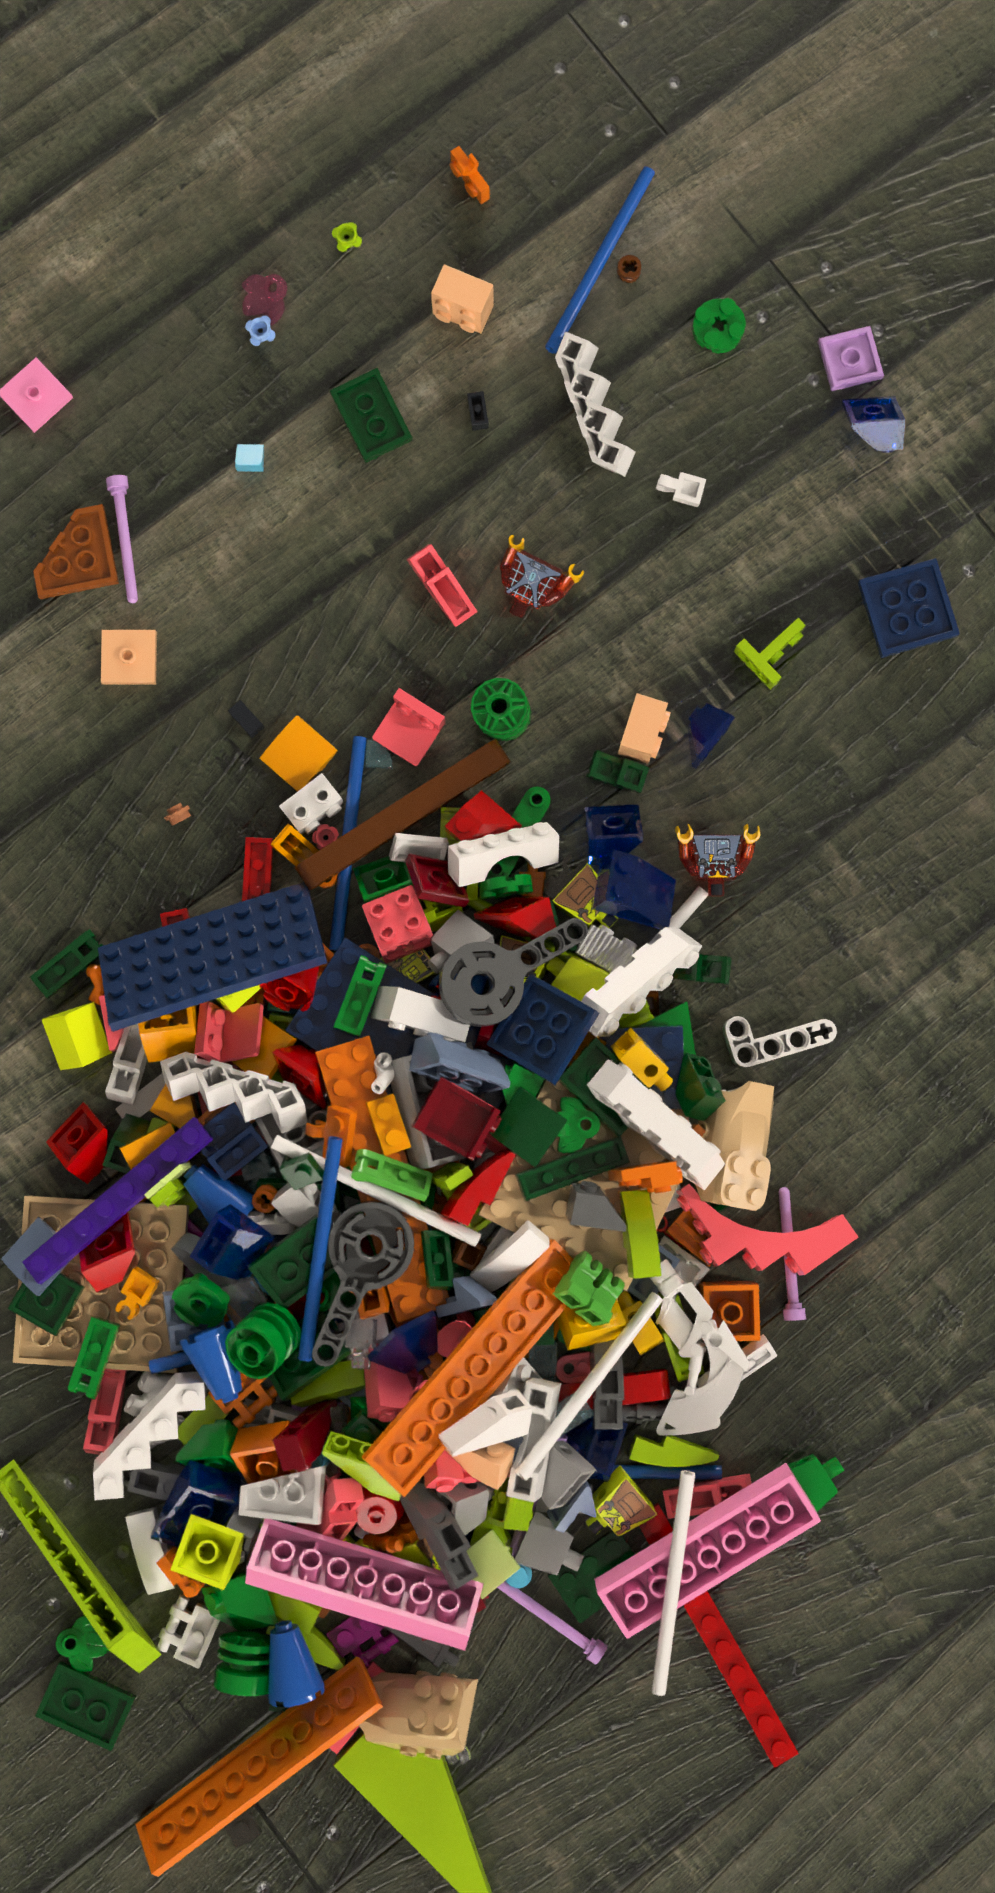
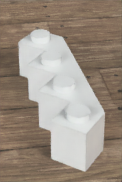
(587, 395)
(649, 971)
(223, 1085)
(651, 1118)
(154, 1423)

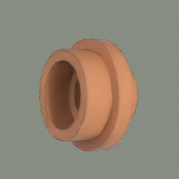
(177, 814)

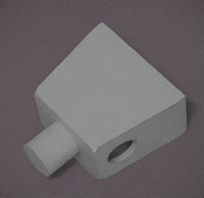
(454, 934)
(564, 1475)
(468, 1504)
(547, 1548)

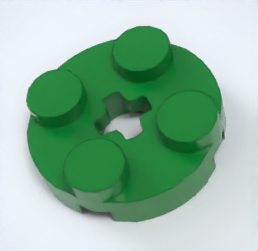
(726, 312)
(502, 887)
(200, 1288)

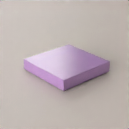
(850, 358)

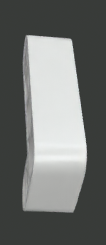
(782, 1040)

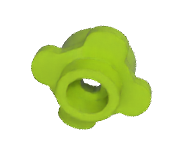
(343, 230)

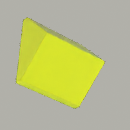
(77, 1036)
(208, 1552)

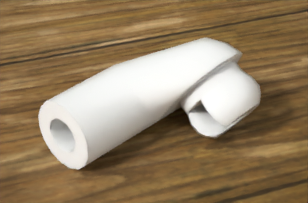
(384, 1073)

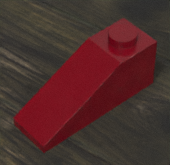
(304, 1437)

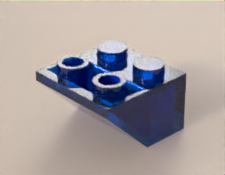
(231, 1244)
(597, 1446)

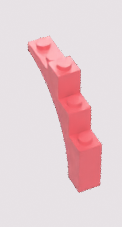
(761, 1248)
(385, 1397)

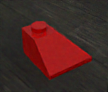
(479, 818)
(520, 916)
(302, 1068)
(81, 1144)
(109, 1255)

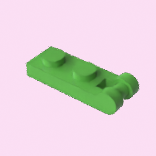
(391, 1174)

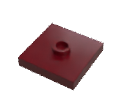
(433, 882)

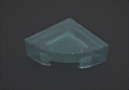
(377, 756)

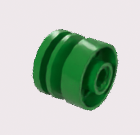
(495, 694)
(263, 1340)
(244, 1665)

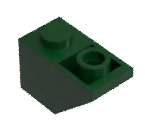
(697, 1088)
(128, 1130)

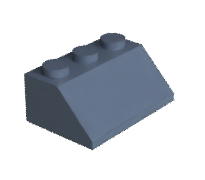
(454, 1062)

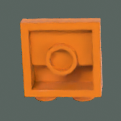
(654, 1176)

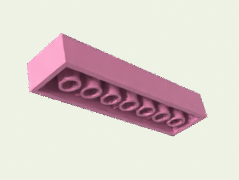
(715, 1549)
(362, 1583)

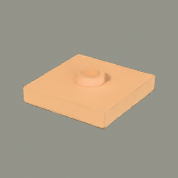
(128, 657)

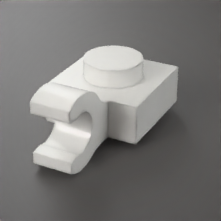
(686, 488)

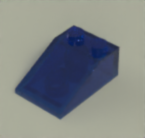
(634, 890)
(198, 1492)

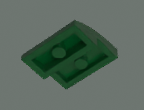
(528, 1126)
(437, 1259)

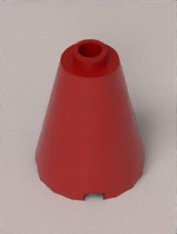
(292, 990)

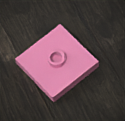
(35, 395)

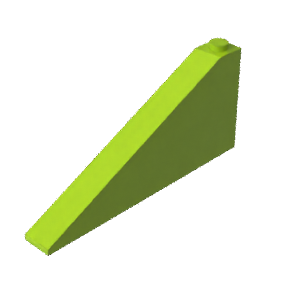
(78, 1573)
(421, 1804)

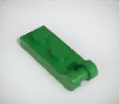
(359, 997)
(93, 1356)

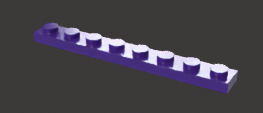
(116, 1201)

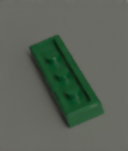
(572, 1168)

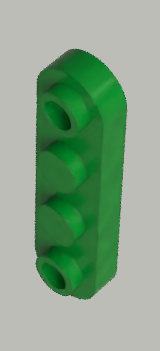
(527, 815)

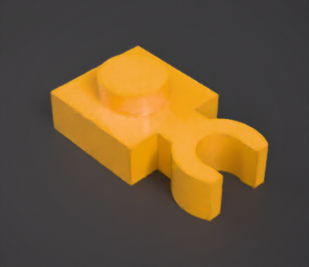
(138, 1290)

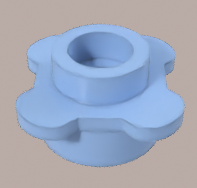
(260, 323)

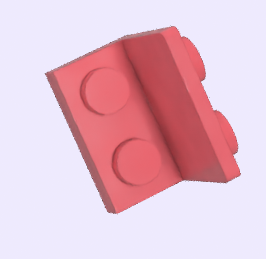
(409, 728)
(398, 924)
(226, 1034)

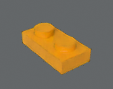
(388, 1125)

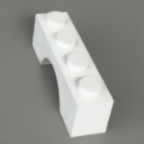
(472, 859)
(543, 1398)

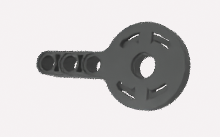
(502, 972)
(361, 1270)

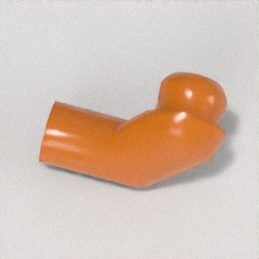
(94, 972)

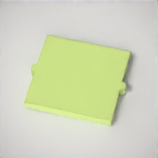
(174, 1174)
(492, 1562)

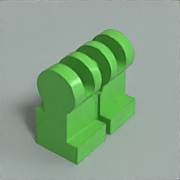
(589, 1289)

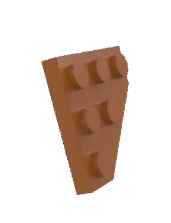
(78, 557)

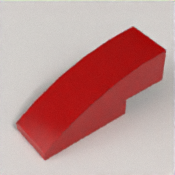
(478, 1188)

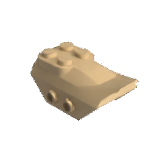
(742, 1135)
(421, 1713)

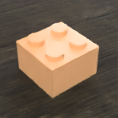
(462, 299)
(642, 729)

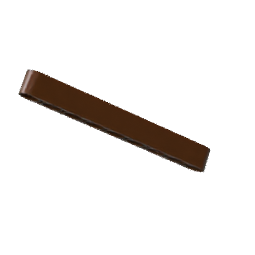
(402, 814)

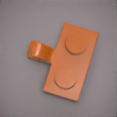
(467, 169)
(339, 1123)

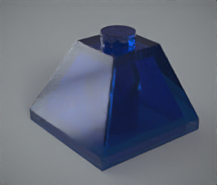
(877, 421)
(706, 730)
(612, 829)
(408, 1345)

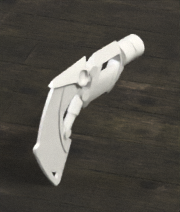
(699, 1407)

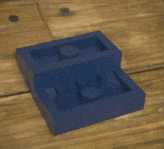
(233, 1142)

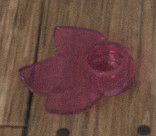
(261, 299)

